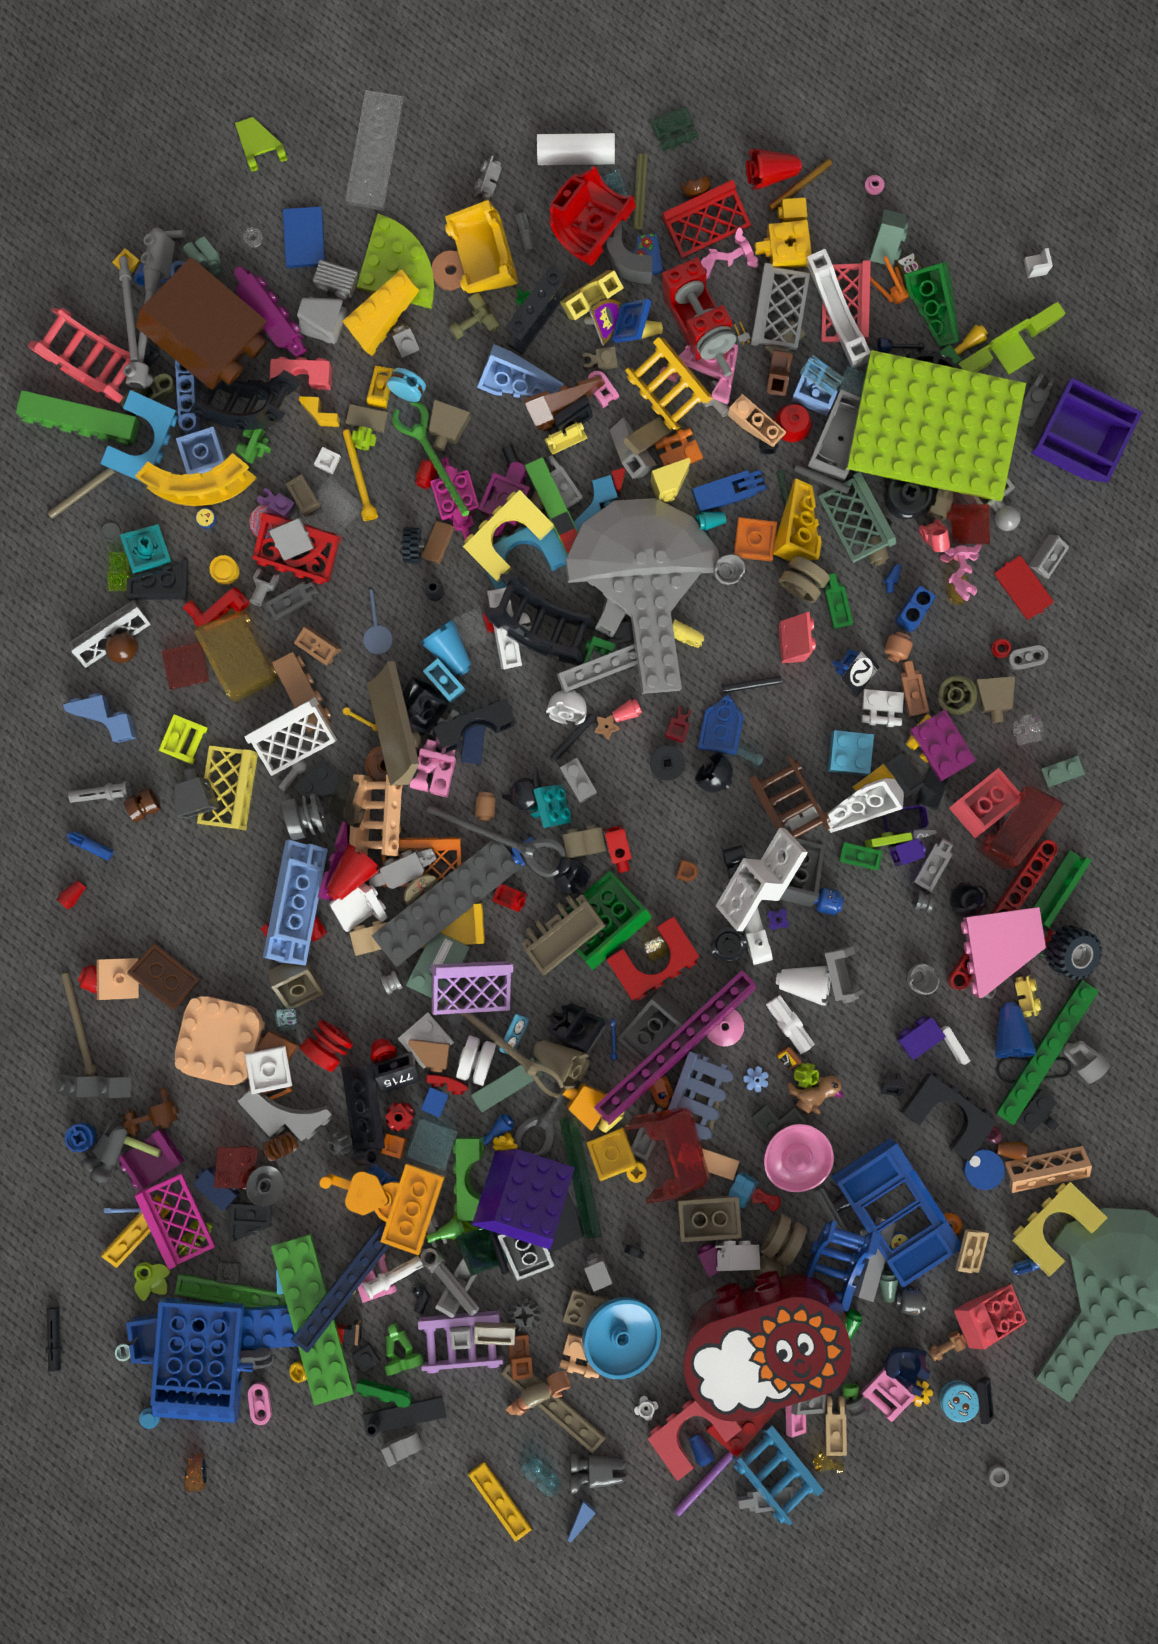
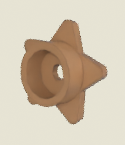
(606, 731)

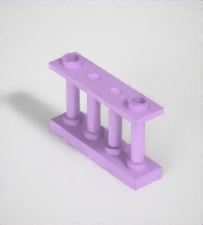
(430, 1324)

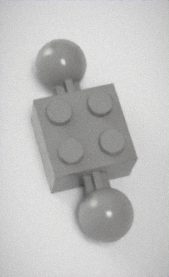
(1006, 517)

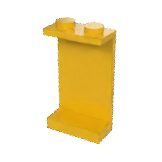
(468, 927)

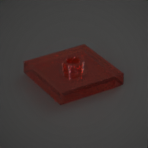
(185, 666)

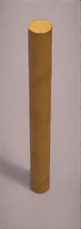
(801, 184)

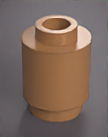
(485, 806)

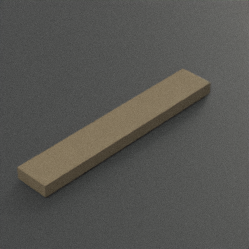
(563, 1414)

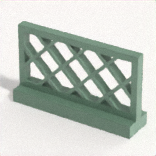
(874, 514)

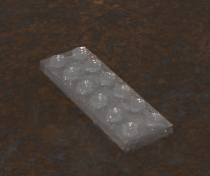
(374, 150)

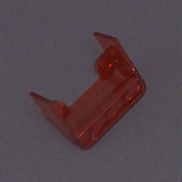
(1022, 828)
(683, 1148)

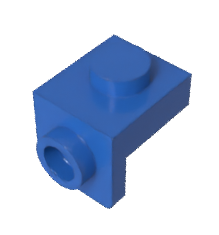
(842, 667)

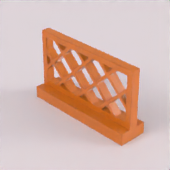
(437, 844)

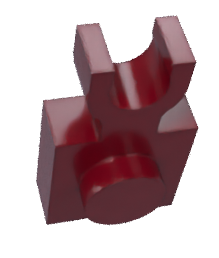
(678, 727)

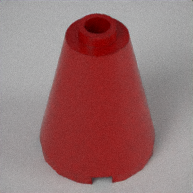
(770, 167)
(350, 873)

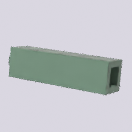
(503, 1086)

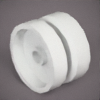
(475, 1060)

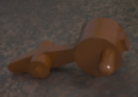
(160, 1114)

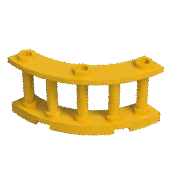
(199, 489)

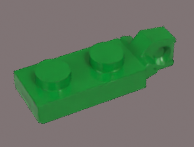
(837, 603)

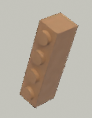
(299, 686)

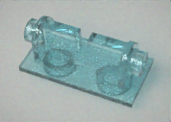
(547, 1483)

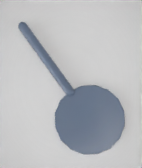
(377, 638)

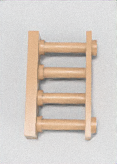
(392, 805)

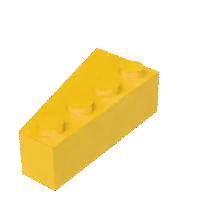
(381, 311)

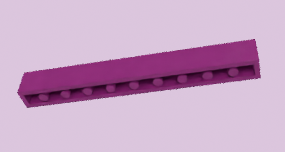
(675, 1047)

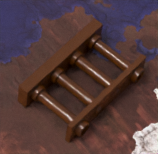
(770, 802)

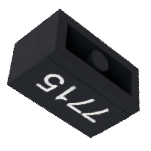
(396, 1072)

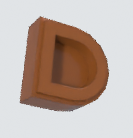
(687, 871)

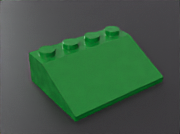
(619, 912)

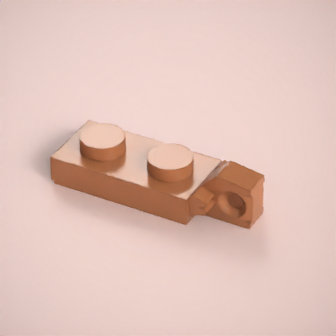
(913, 690)

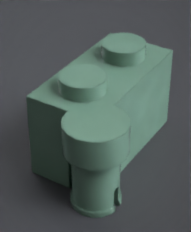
(205, 255)

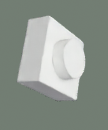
(327, 460)

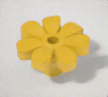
(504, 1143)
(924, 1397)

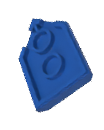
(721, 727)

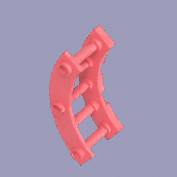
(81, 373)

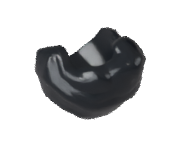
(572, 876)
(968, 899)

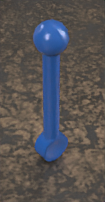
(613, 1056)

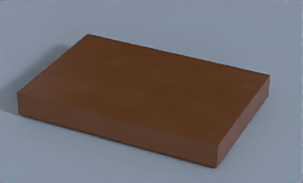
(163, 976)

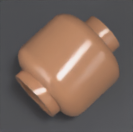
(898, 647)

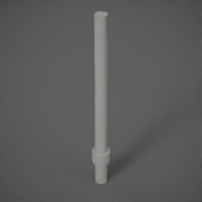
(125, 277)

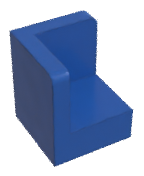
(434, 1102)

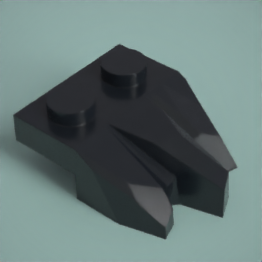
(576, 1027)

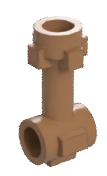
(956, 1341)

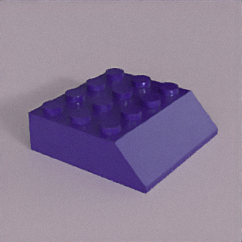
(1086, 432)
(524, 1197)

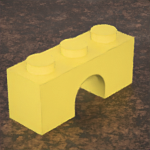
(599, 288)

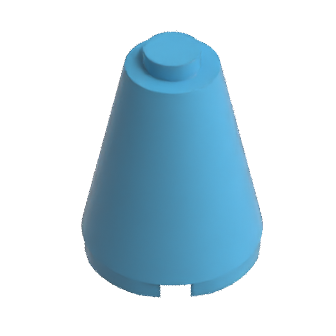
(448, 648)

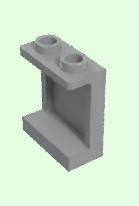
(839, 975)

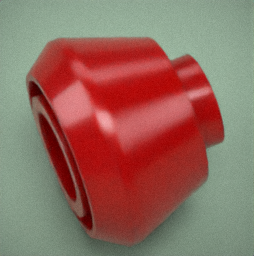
(382, 1050)

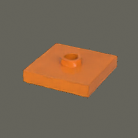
(755, 539)

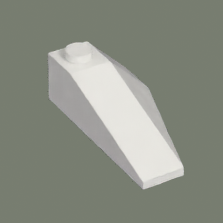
(867, 803)

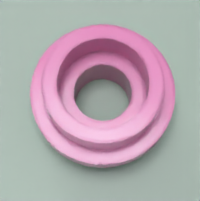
(874, 190)

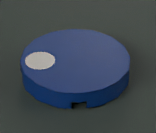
(984, 1170)

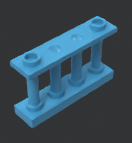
(796, 1470)

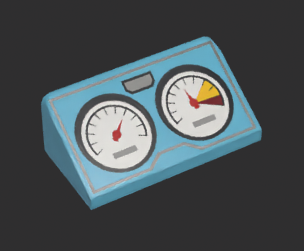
(515, 1031)

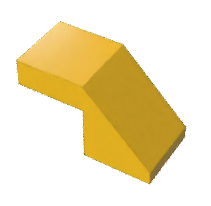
(313, 407)

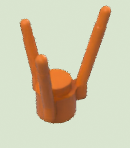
(899, 292)

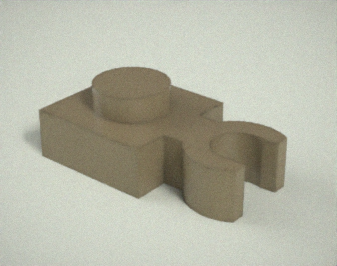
(604, 358)

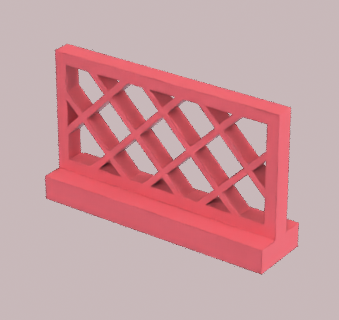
(863, 298)

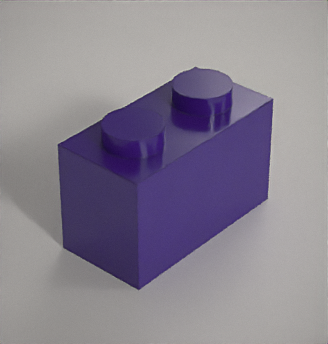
(907, 852)
(920, 1037)

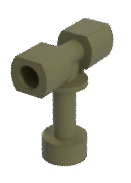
(479, 316)

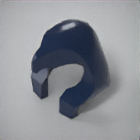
(907, 1366)

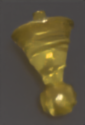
(823, 1463)

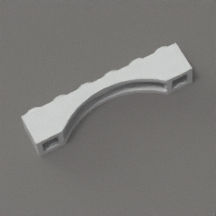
(837, 309)

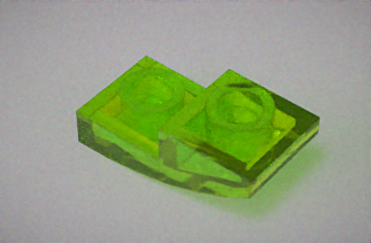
(118, 571)

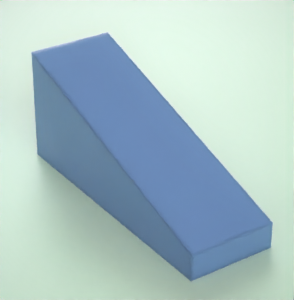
(583, 1516)

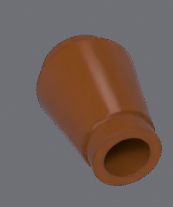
(1013, 1150)

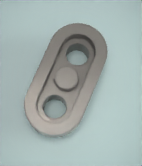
(1026, 657)

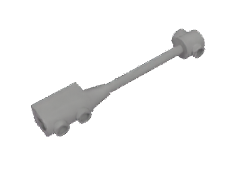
(157, 266)

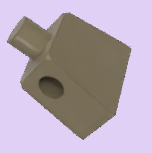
(447, 424)
(995, 696)

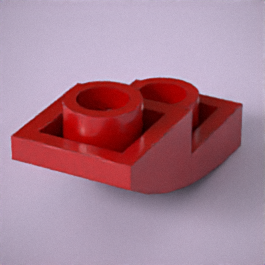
(453, 1084)

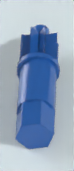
(90, 845)
(1025, 1266)

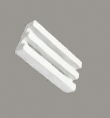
(955, 1046)

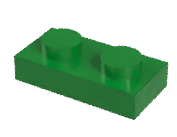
(860, 856)

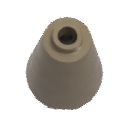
(562, 1060)

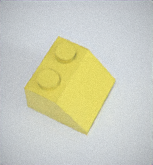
(669, 479)

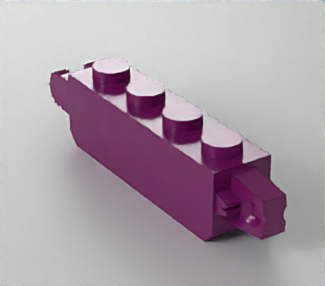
(279, 326)

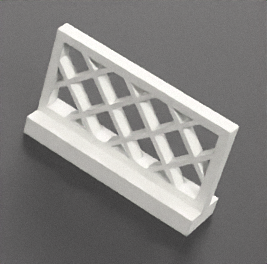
(287, 720)

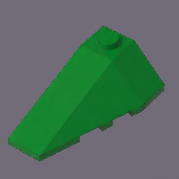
(934, 298)

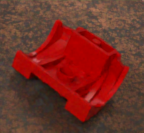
(587, 214)

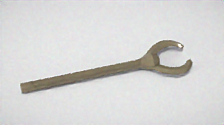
(531, 1067)

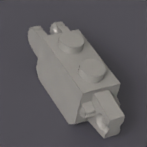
(403, 869)

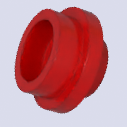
(1007, 648)

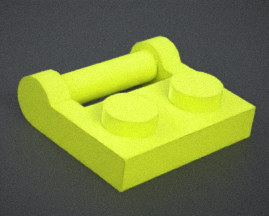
(177, 735)

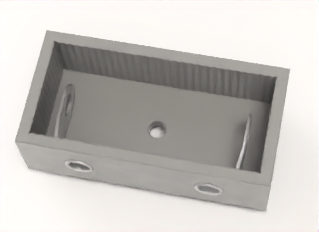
(830, 454)

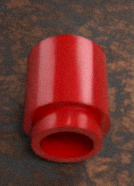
(425, 474)

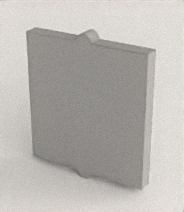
(291, 539)

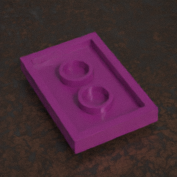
(942, 745)

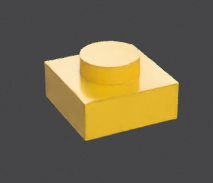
(133, 262)

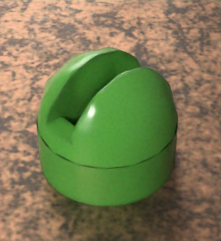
(850, 1390)

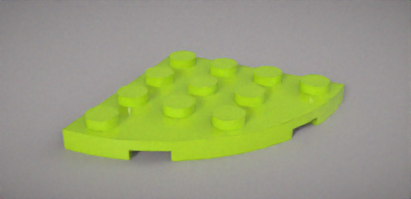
(393, 249)

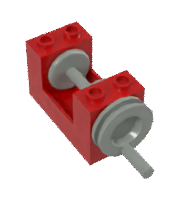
(702, 324)

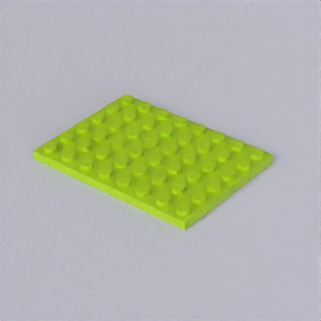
(936, 425)

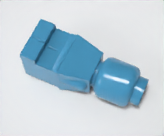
(744, 1188)

